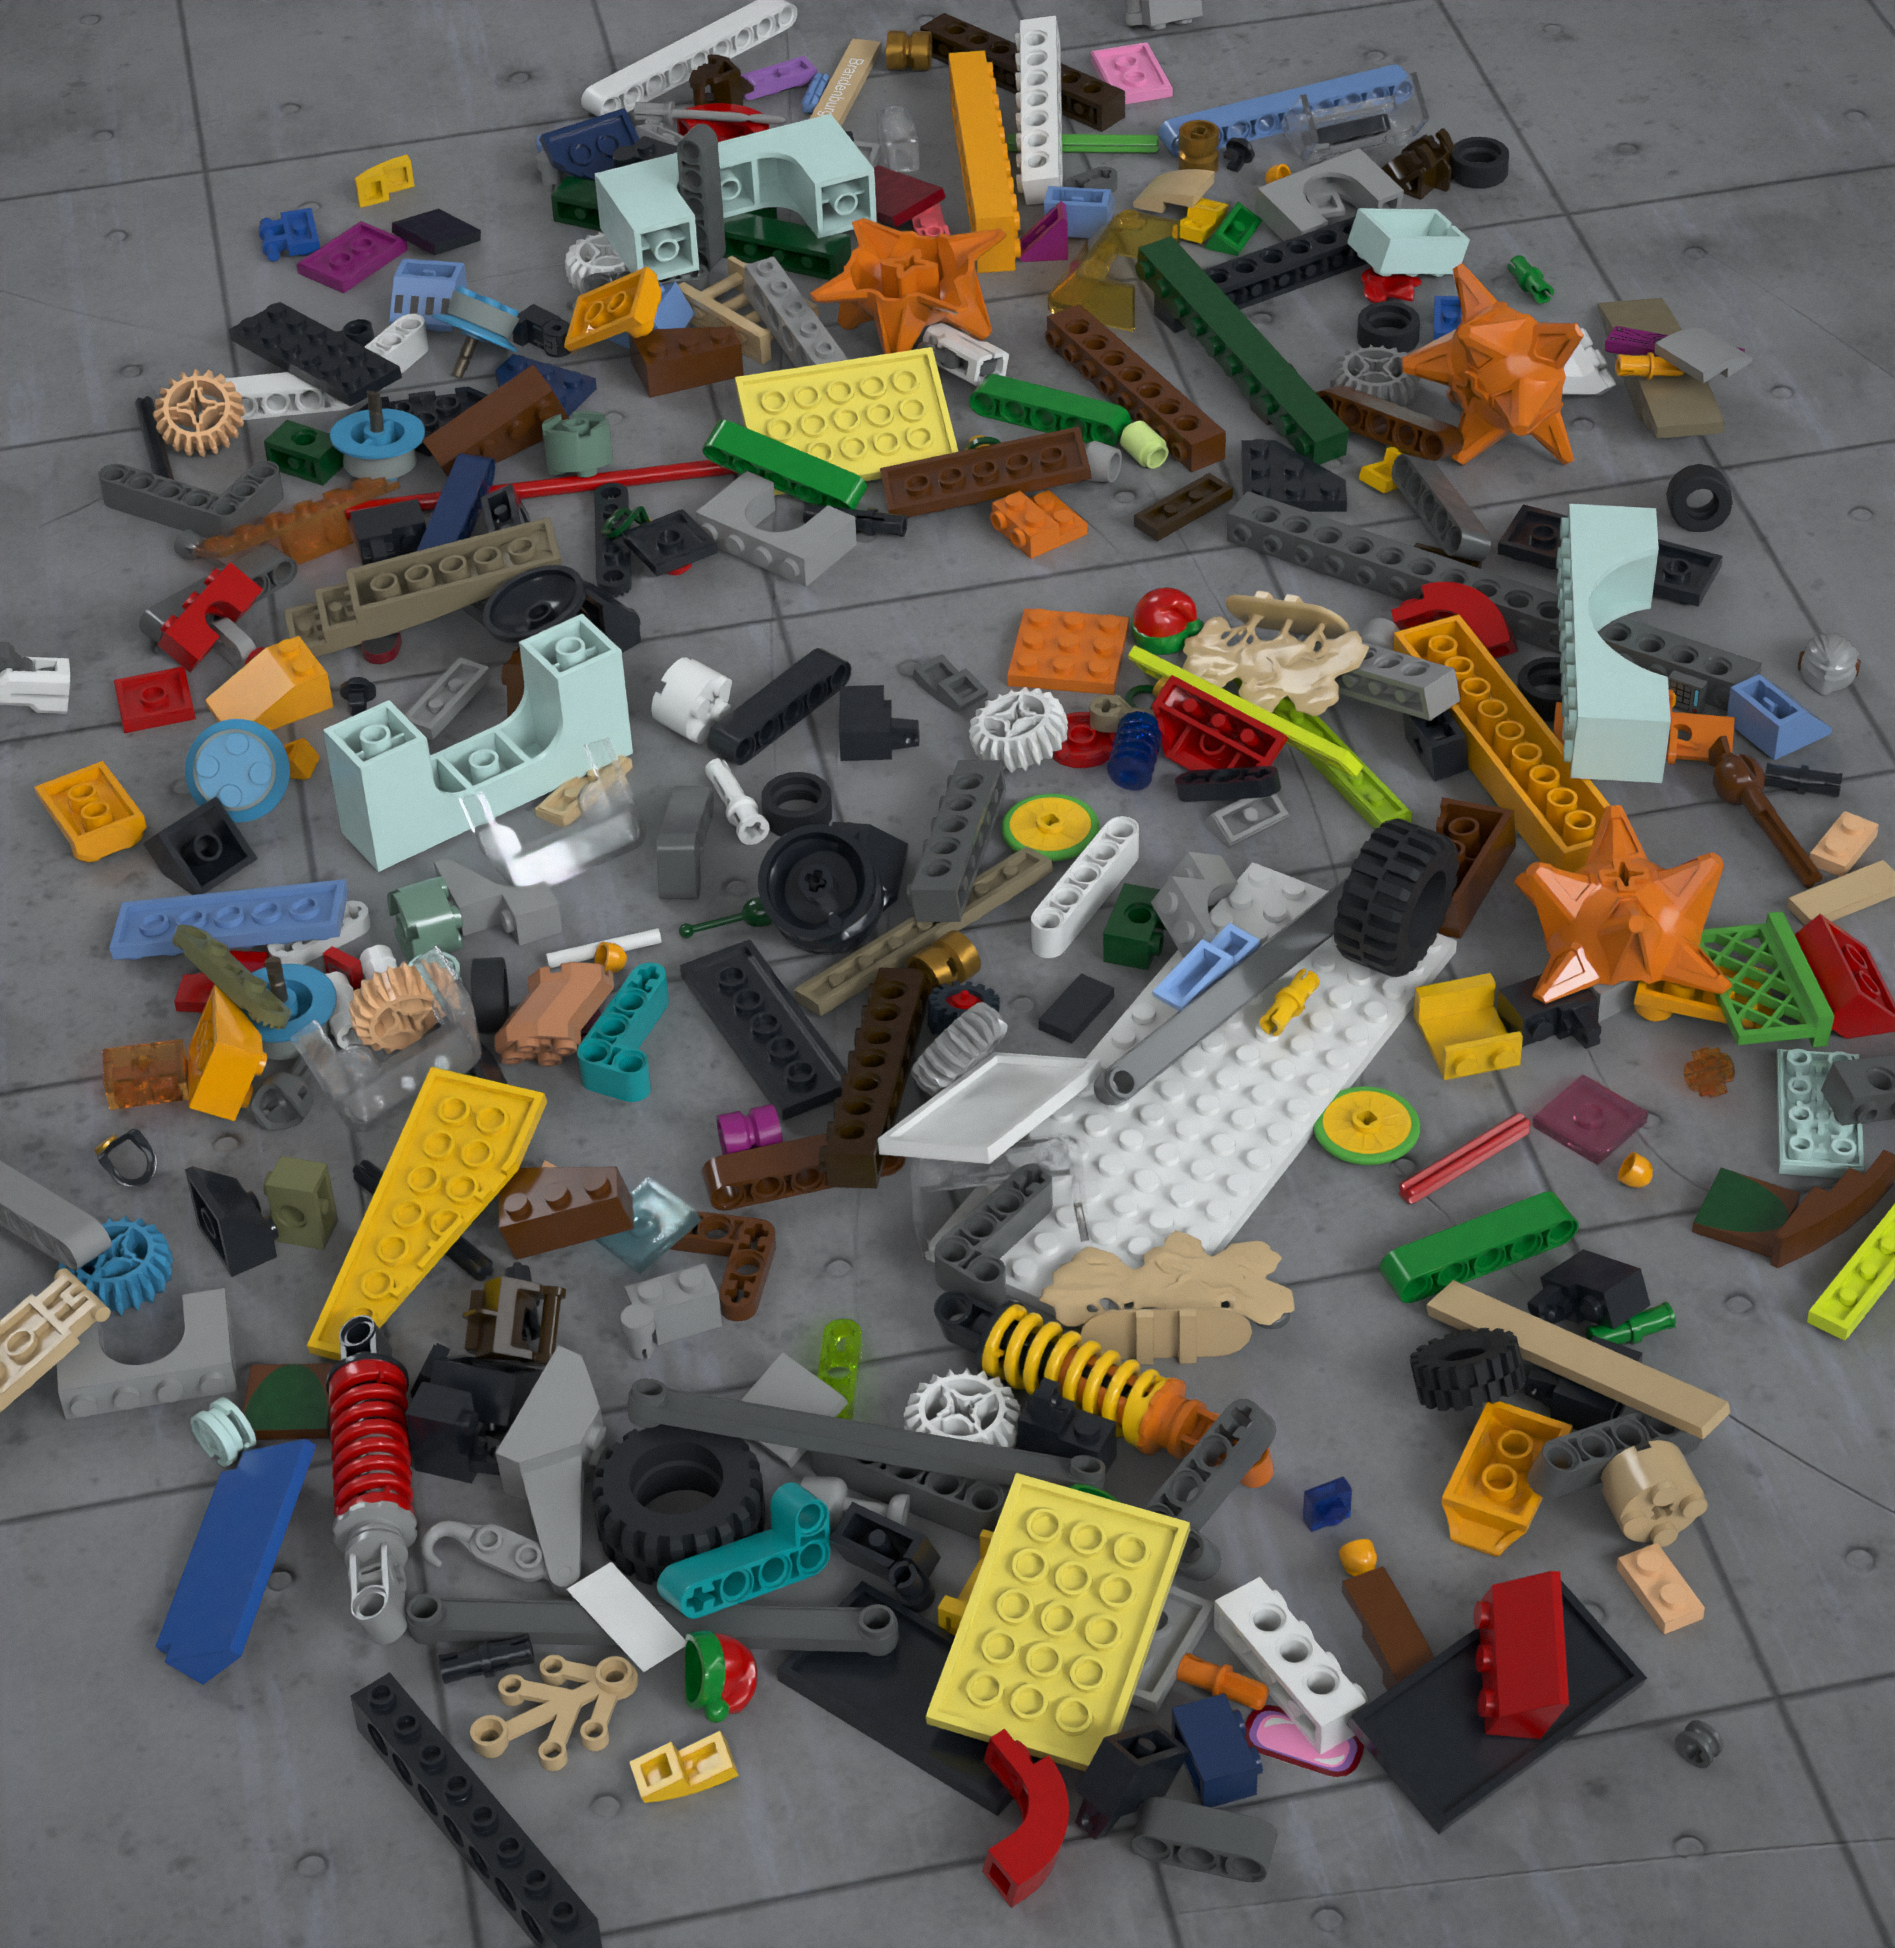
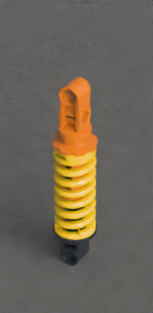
(1145, 1406)

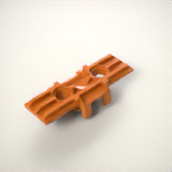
(1702, 729)

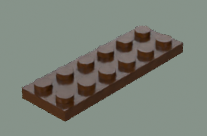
(986, 473)

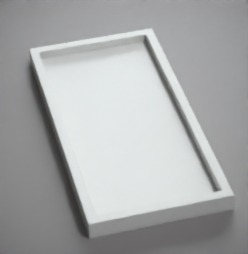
(989, 1107)

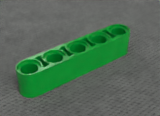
(1048, 409)
(786, 466)
(1478, 1246)

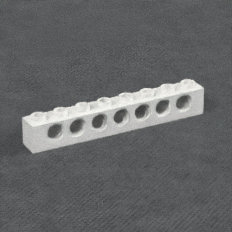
(1039, 107)

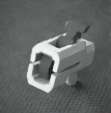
(964, 355)
(34, 681)

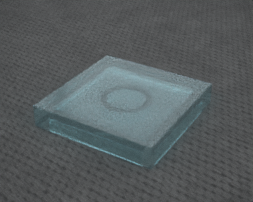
(658, 1225)

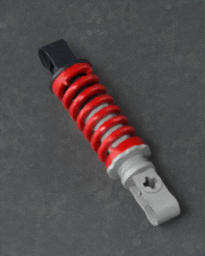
(372, 1476)

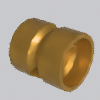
(909, 50)
(1198, 145)
(947, 960)

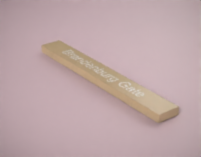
(848, 79)

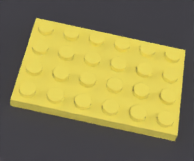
(854, 410)
(1058, 1621)

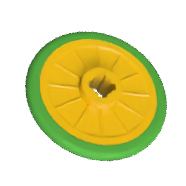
(1050, 825)
(1368, 1126)

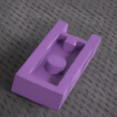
(780, 77)

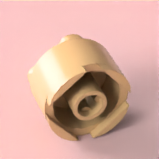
(1652, 1493)

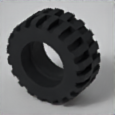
(1396, 897)
(669, 1461)

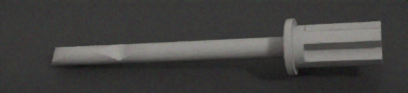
(667, 113)

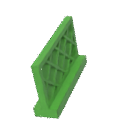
(1790, 976)

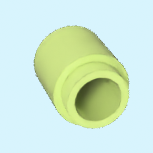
(1144, 444)

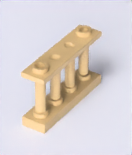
(710, 313)

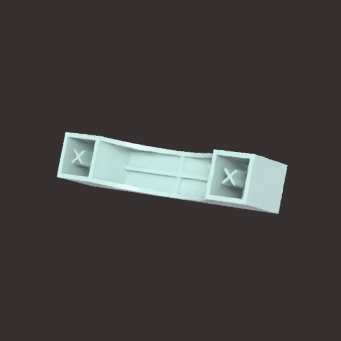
(1610, 707)

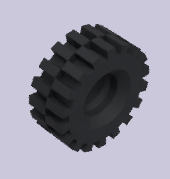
(1467, 1369)

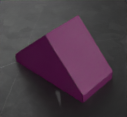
(1047, 238)

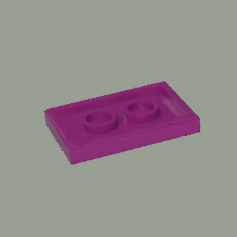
(352, 257)

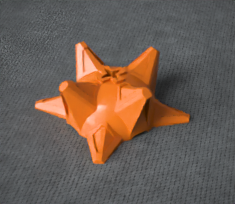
(911, 283)
(1500, 371)
(1623, 916)

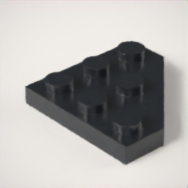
(434, 410)
(1290, 477)

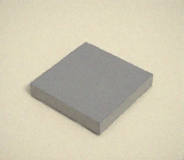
(794, 1388)

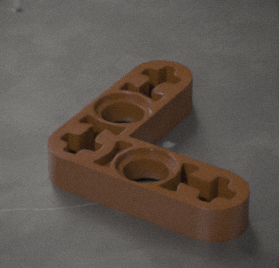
(737, 1246)

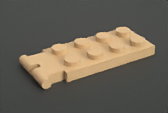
(44, 1332)

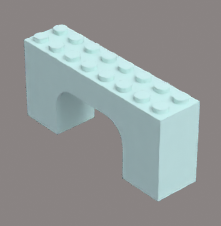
(793, 166)
(404, 800)

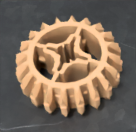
(174, 411)
(392, 1009)

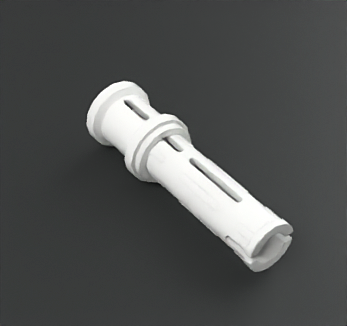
(740, 809)

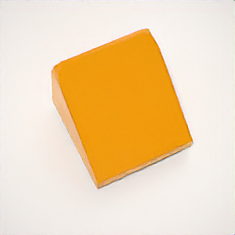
(301, 758)

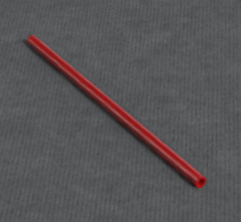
(576, 484)

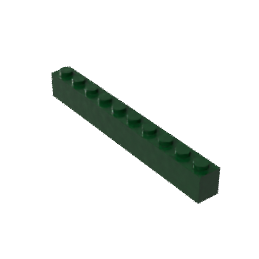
(746, 235)
(1242, 351)

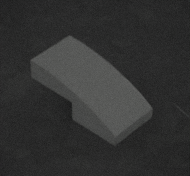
(948, 684)

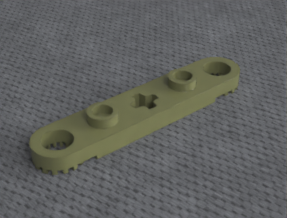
(231, 976)

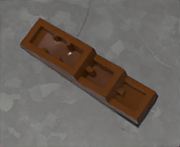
(1829, 1214)
(1387, 1625)

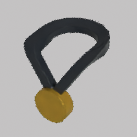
(141, 1142)

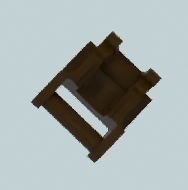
(724, 82)
(1423, 165)
(498, 1316)

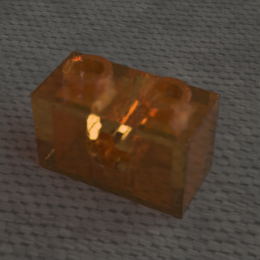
(145, 1074)

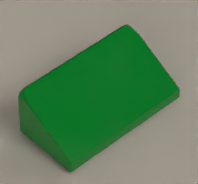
(1234, 231)

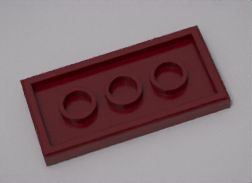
(902, 196)

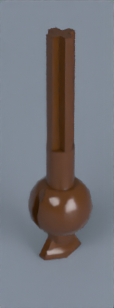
(1741, 782)

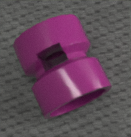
(748, 1132)

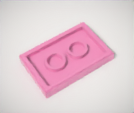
(1132, 70)

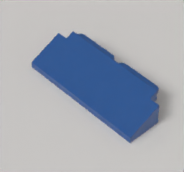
(233, 1559)

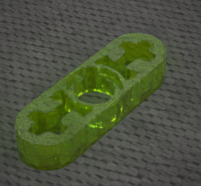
(850, 1359)

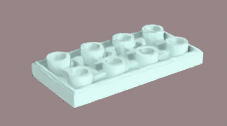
(1808, 1130)

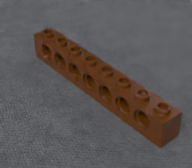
(1136, 387)

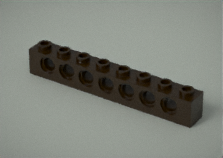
(1082, 96)
(875, 1078)

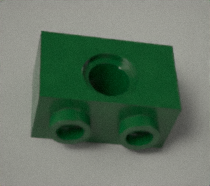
(303, 452)
(1133, 929)

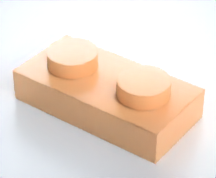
(1844, 844)
(1660, 1588)

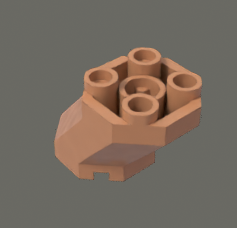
(553, 1013)

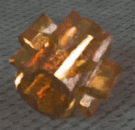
(1709, 1072)

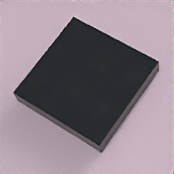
(436, 231)
(669, 542)

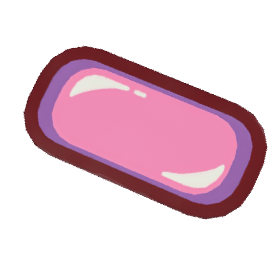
(1280, 1739)

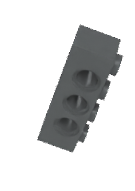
(1861, 1089)

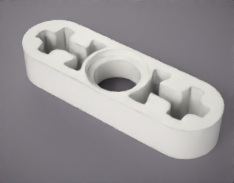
(355, 924)

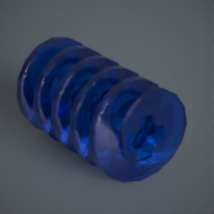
(1135, 751)

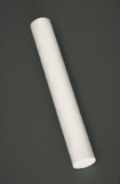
(588, 951)

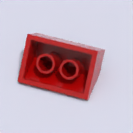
(1847, 980)
(1522, 1656)

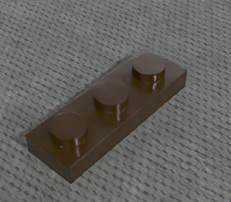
(1183, 507)

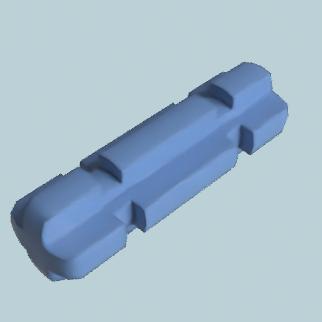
(814, 92)

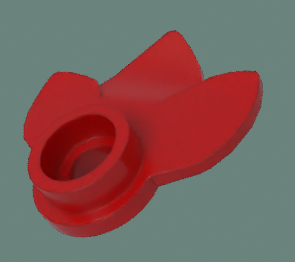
(1380, 287)

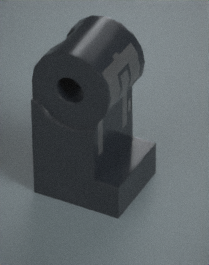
(542, 330)

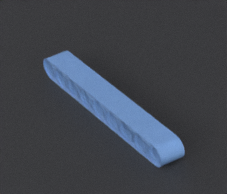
(1263, 115)

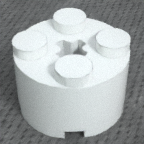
(692, 699)

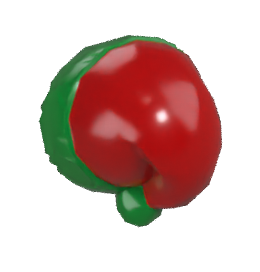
(1164, 621)
(718, 1674)

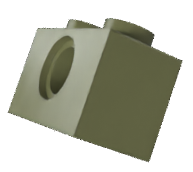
(301, 1202)

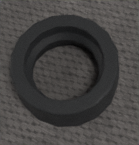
(1479, 174)
(1388, 315)
(1537, 673)
(796, 787)
(490, 993)

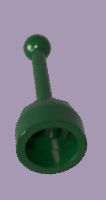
(752, 913)

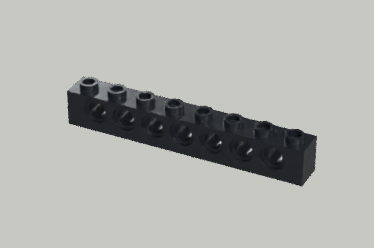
(1279, 268)
(472, 1818)

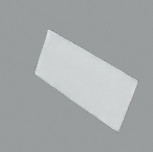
(627, 1616)

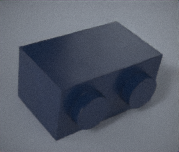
(1219, 1757)

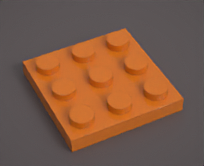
(1068, 651)

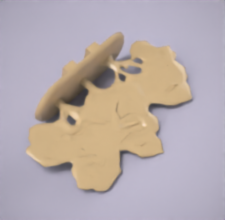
(1282, 664)
(1184, 1287)

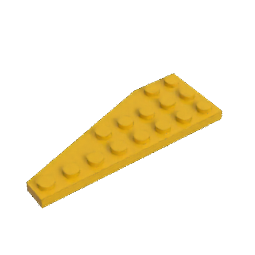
(444, 1171)

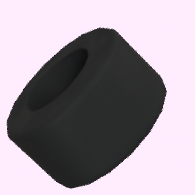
(1705, 517)

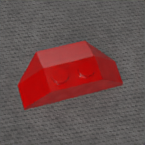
(1210, 734)

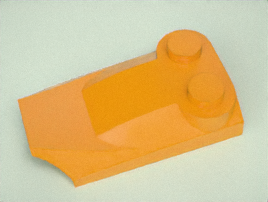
(615, 308)
(93, 812)
(1663, 998)
(1489, 1491)

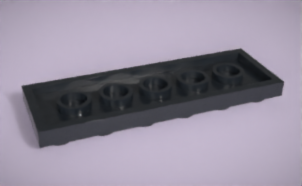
(315, 353)
(1680, 573)
(765, 1028)

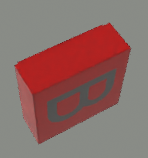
(342, 962)

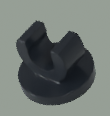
(1238, 152)
(357, 693)

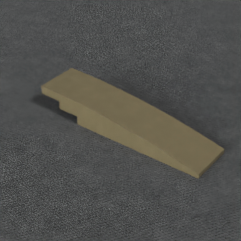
(1665, 403)
(419, 586)

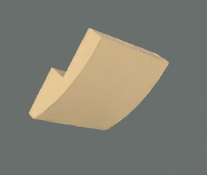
(1175, 187)

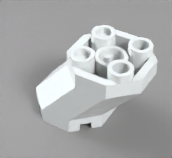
(1586, 371)

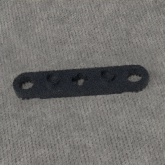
(612, 556)

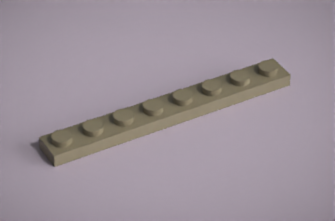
(897, 945)

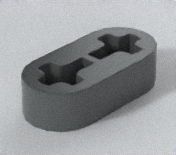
(1096, 178)

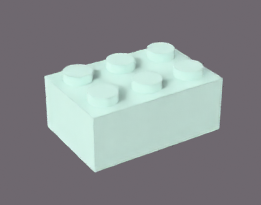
(1407, 241)

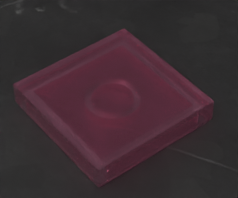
(1590, 1119)

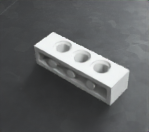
(1289, 1663)

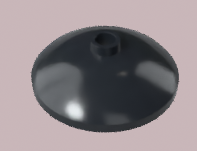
(534, 602)

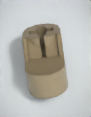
(1107, 712)

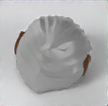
(1829, 663)

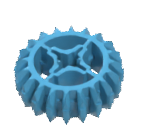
(119, 1274)

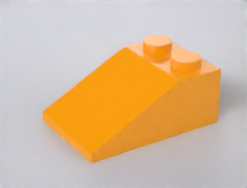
(274, 687)
(223, 1058)

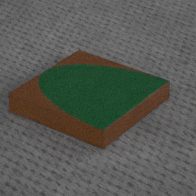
(1745, 1211)
(288, 1401)

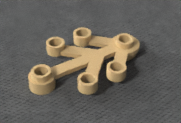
(558, 1705)

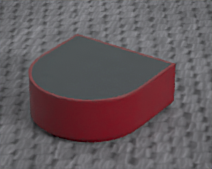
(382, 649)

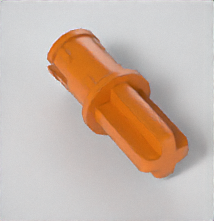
(1222, 1680)

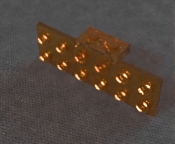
(306, 531)

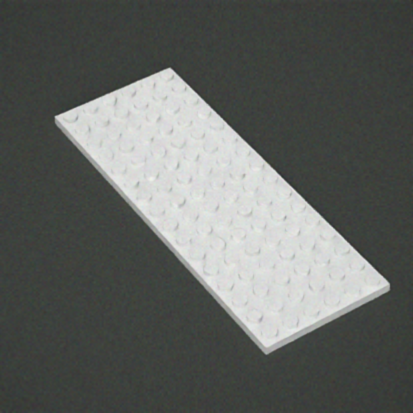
(1223, 1118)

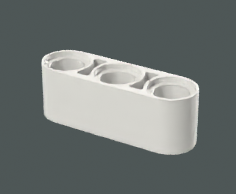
(402, 341)

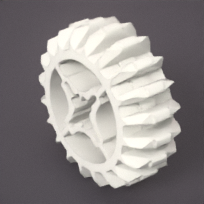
(590, 257)
(1019, 728)
(964, 1408)

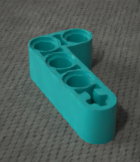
(610, 1051)
(756, 1564)

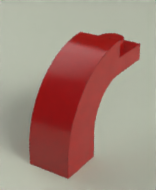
(724, 129)
(1452, 599)
(1029, 1854)

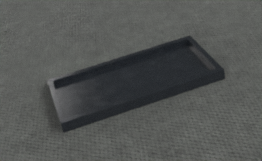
(891, 1697)
(1436, 1742)

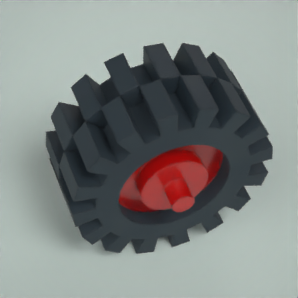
(952, 1001)

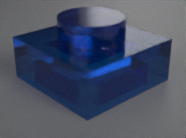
(1327, 1504)

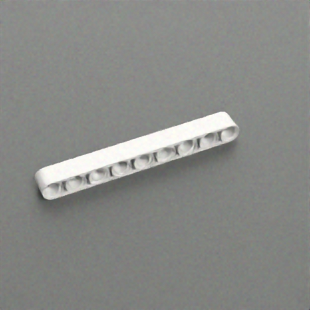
(675, 63)

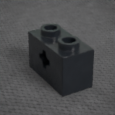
(1438, 744)

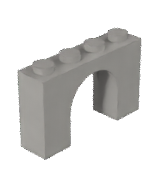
(1352, 174)
(793, 554)
(196, 1368)

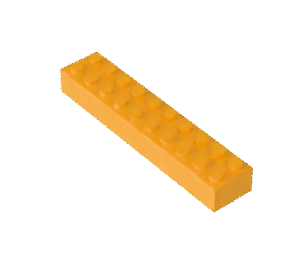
(984, 157)
(1512, 746)

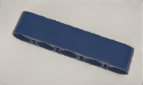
(459, 501)

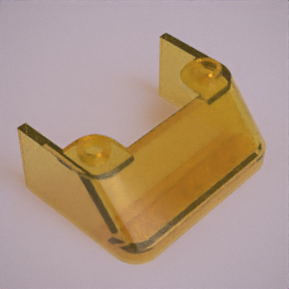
(1088, 274)

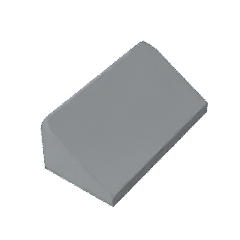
(1245, 818)

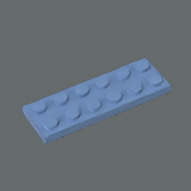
(232, 917)

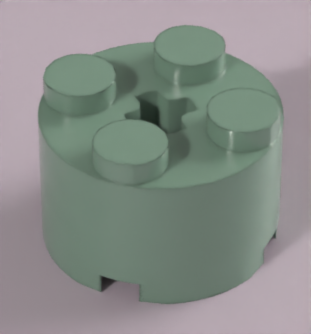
(577, 443)
(425, 918)

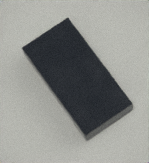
(1076, 1008)

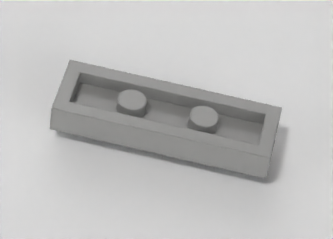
(448, 697)

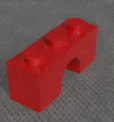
(189, 636)

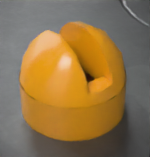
(1277, 172)
(610, 956)
(1635, 1171)
(1358, 1556)

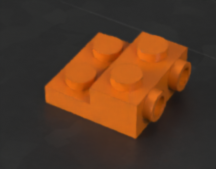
(1036, 522)

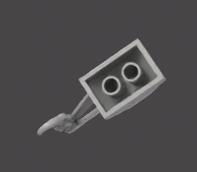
(547, 1463)

